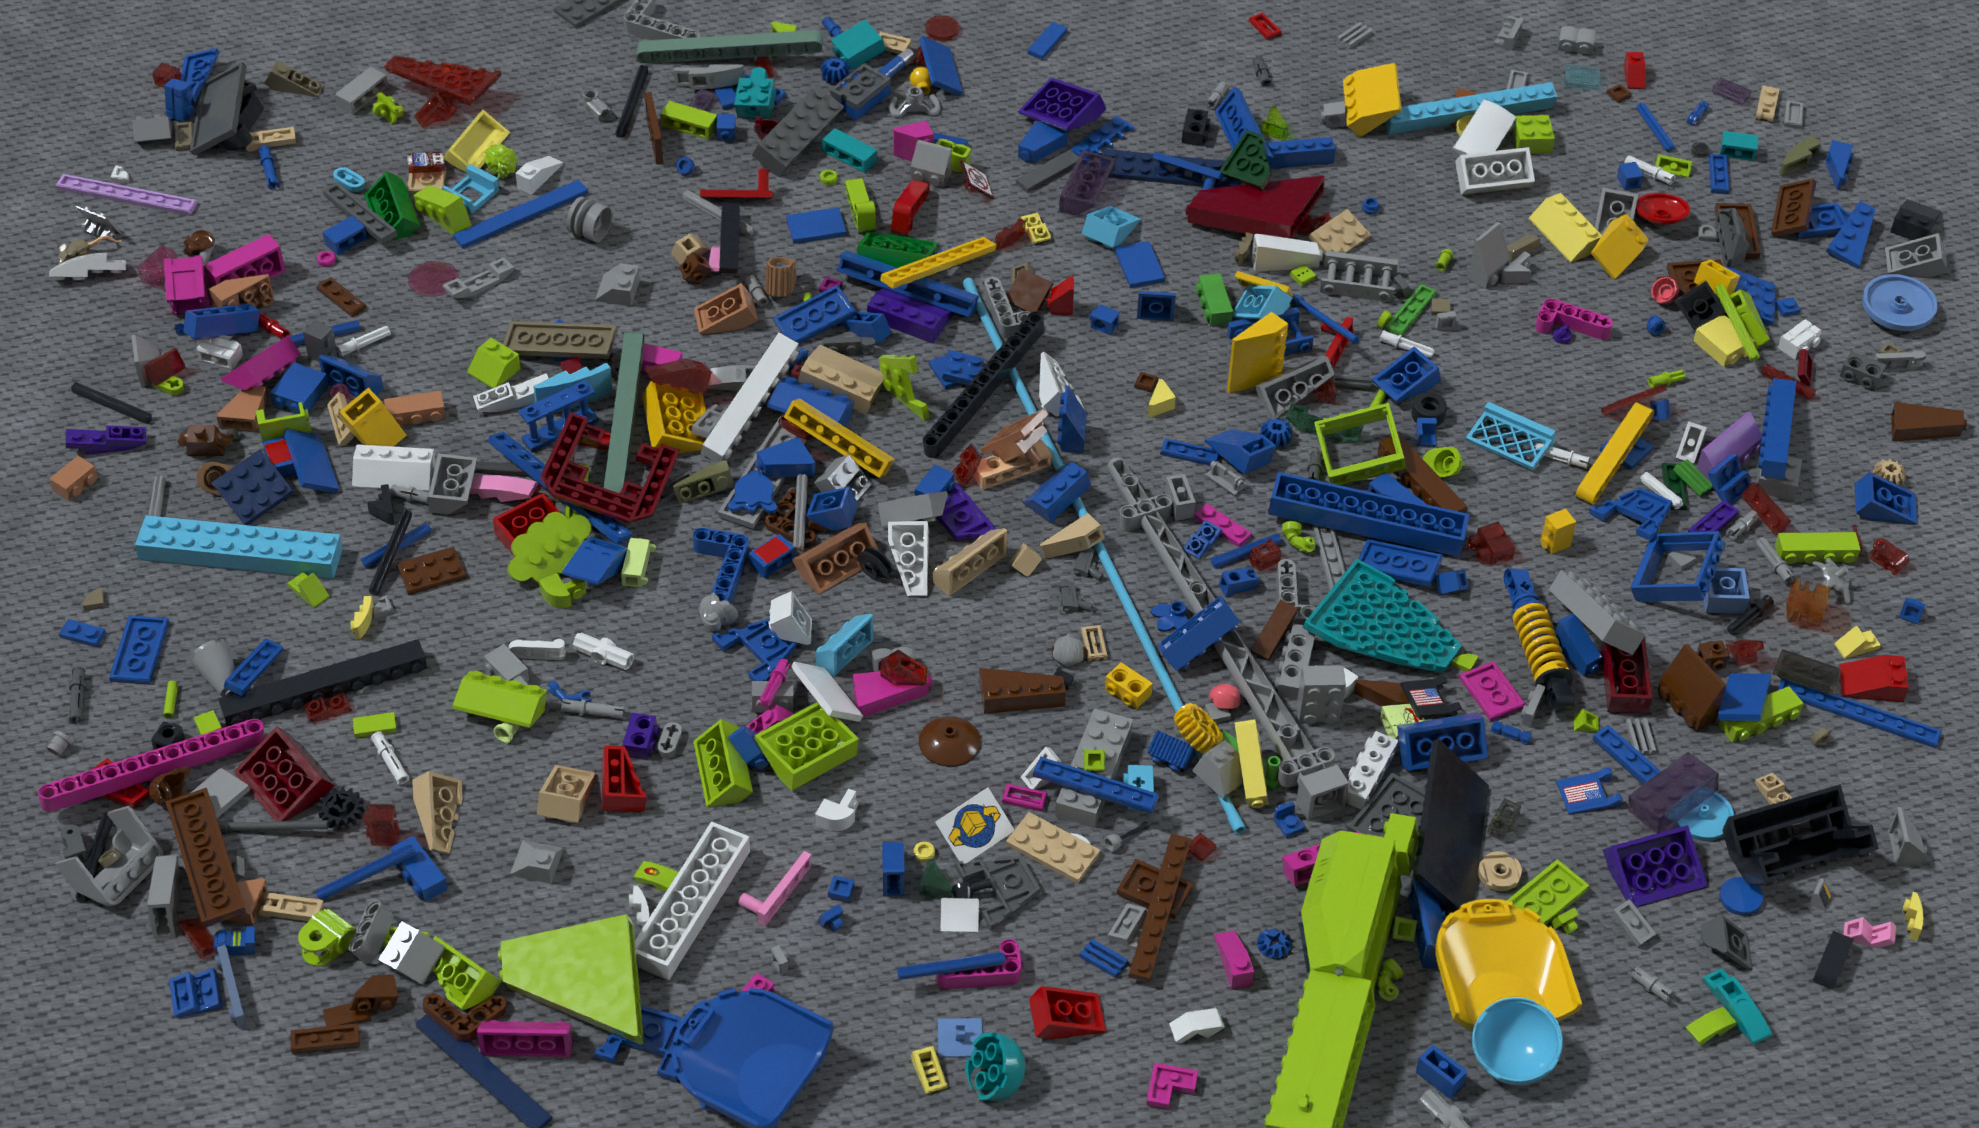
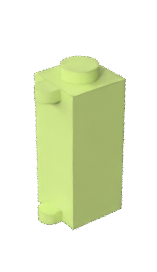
(636, 562)

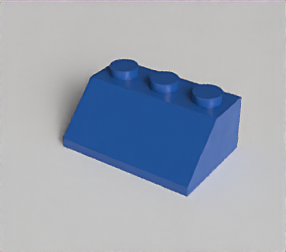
(353, 376)
(1059, 491)

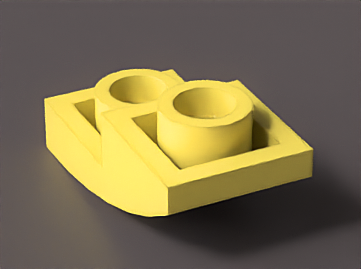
(1036, 229)
(363, 618)
(1914, 915)

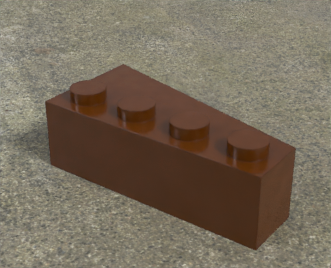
(1019, 690)

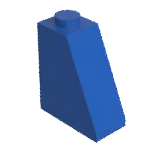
(1041, 141)
(786, 460)
(1577, 645)
(893, 868)

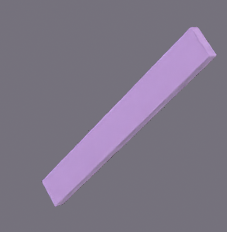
(126, 194)

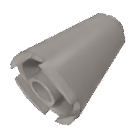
(215, 664)

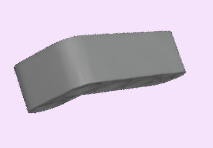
(1000, 308)
(1288, 591)

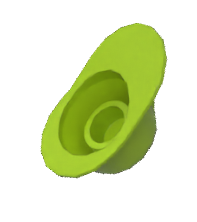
(1444, 461)

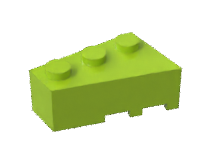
(443, 208)

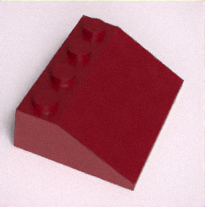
(283, 776)

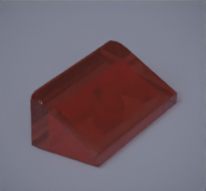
(164, 367)
(197, 936)

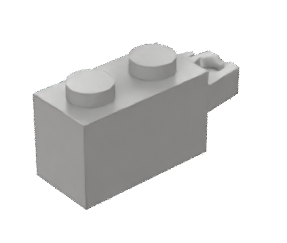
(506, 665)

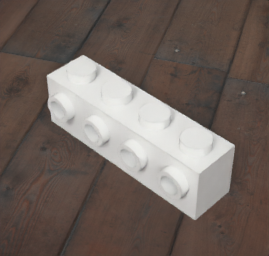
(1370, 768)

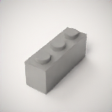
(361, 90)

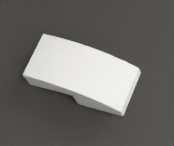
(640, 907)

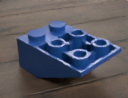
(1072, 423)
(1243, 449)
(596, 561)

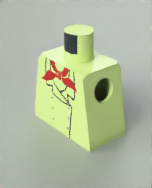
(1398, 715)

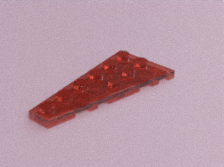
(447, 78)

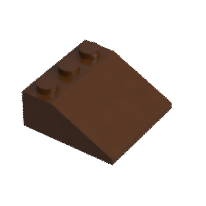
(1692, 689)

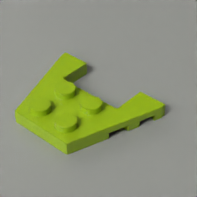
(898, 382)

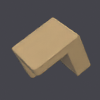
(1025, 560)

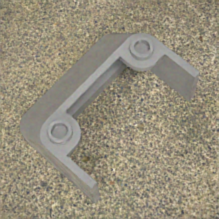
(119, 879)

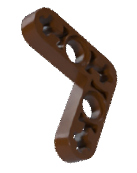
(784, 522)
(462, 1021)

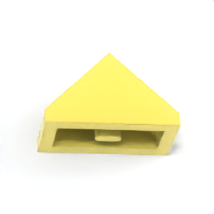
(1162, 400)

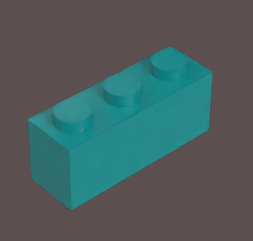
(849, 150)

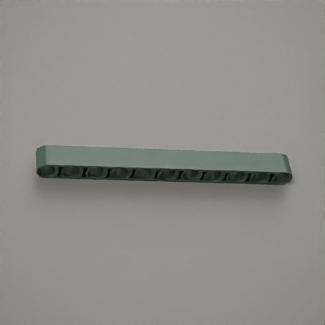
(730, 46)
(624, 411)

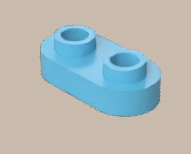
(350, 181)

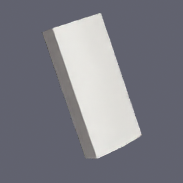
(1484, 129)

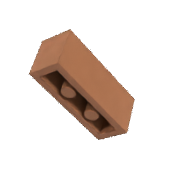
(416, 408)

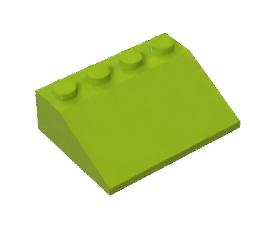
(807, 745)

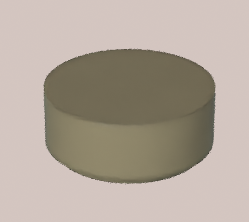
(1820, 736)
(109, 857)

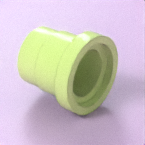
(505, 731)

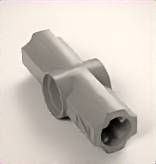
(1442, 1113)

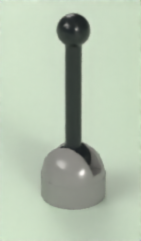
(1114, 841)

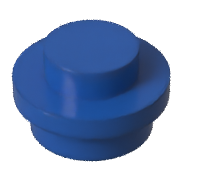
(1370, 205)

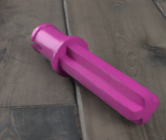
(777, 677)

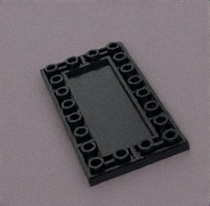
(1451, 828)

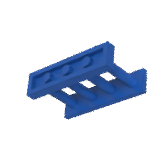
(1291, 316)
(546, 407)

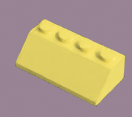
(1565, 227)

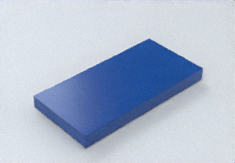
(940, 66)
(815, 315)
(311, 461)
(1402, 562)
(139, 649)
(1744, 697)

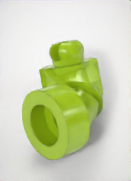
(1292, 531)
(1387, 989)

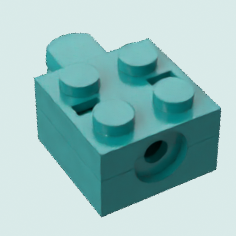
(755, 95)

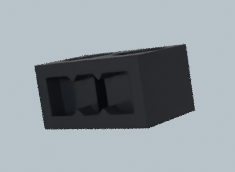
(1195, 127)

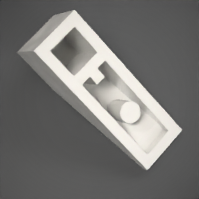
(535, 173)

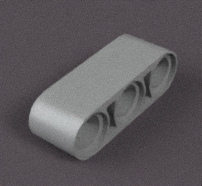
(371, 932)

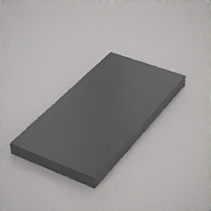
(218, 108)

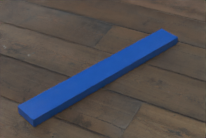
(520, 214)
(1865, 714)

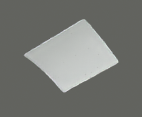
(959, 914)

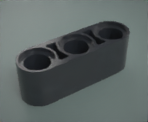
(1833, 959)

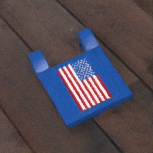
(1586, 793)

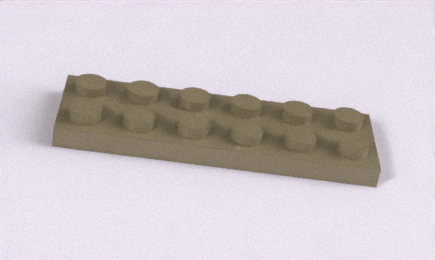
(561, 339)

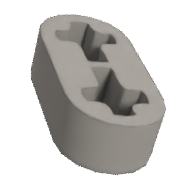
(673, 741)

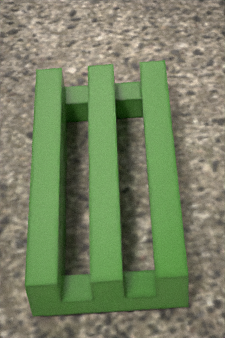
(1693, 477)

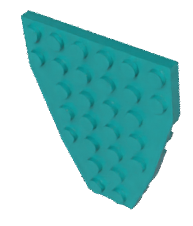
(1381, 621)

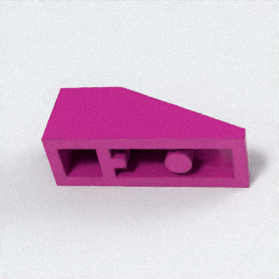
(1235, 959)

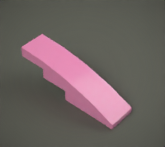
(502, 487)

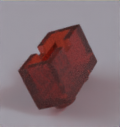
(380, 824)

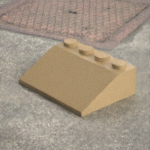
(842, 376)

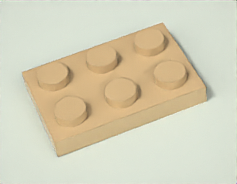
(1340, 234)

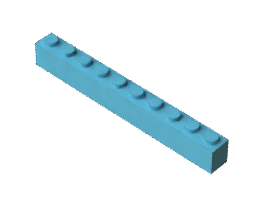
(1451, 110)

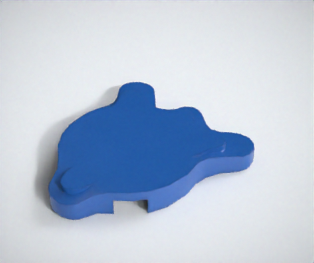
(753, 492)

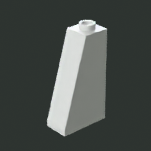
(1281, 253)

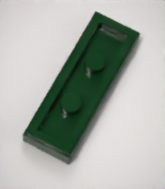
(1674, 483)

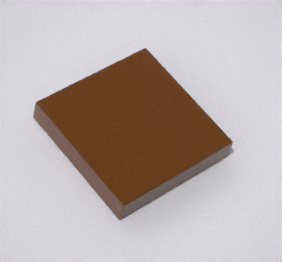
(1029, 291)

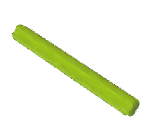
(1737, 322)

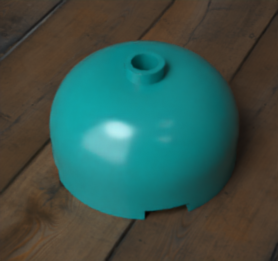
(1004, 1064)

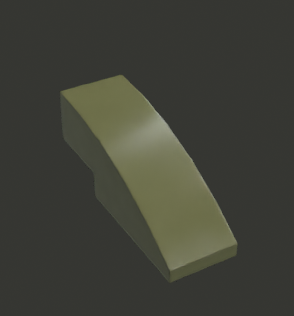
(1800, 155)

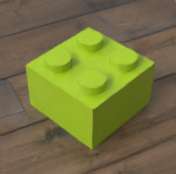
(1533, 132)

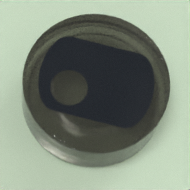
(1699, 149)

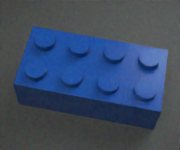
(1461, 734)

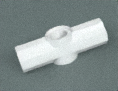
(603, 651)

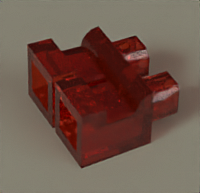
(1493, 543)

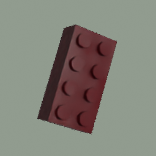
(1626, 679)

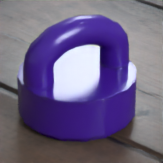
(1562, 334)

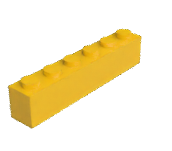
(839, 437)

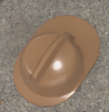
(210, 472)

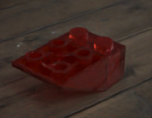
(681, 374)

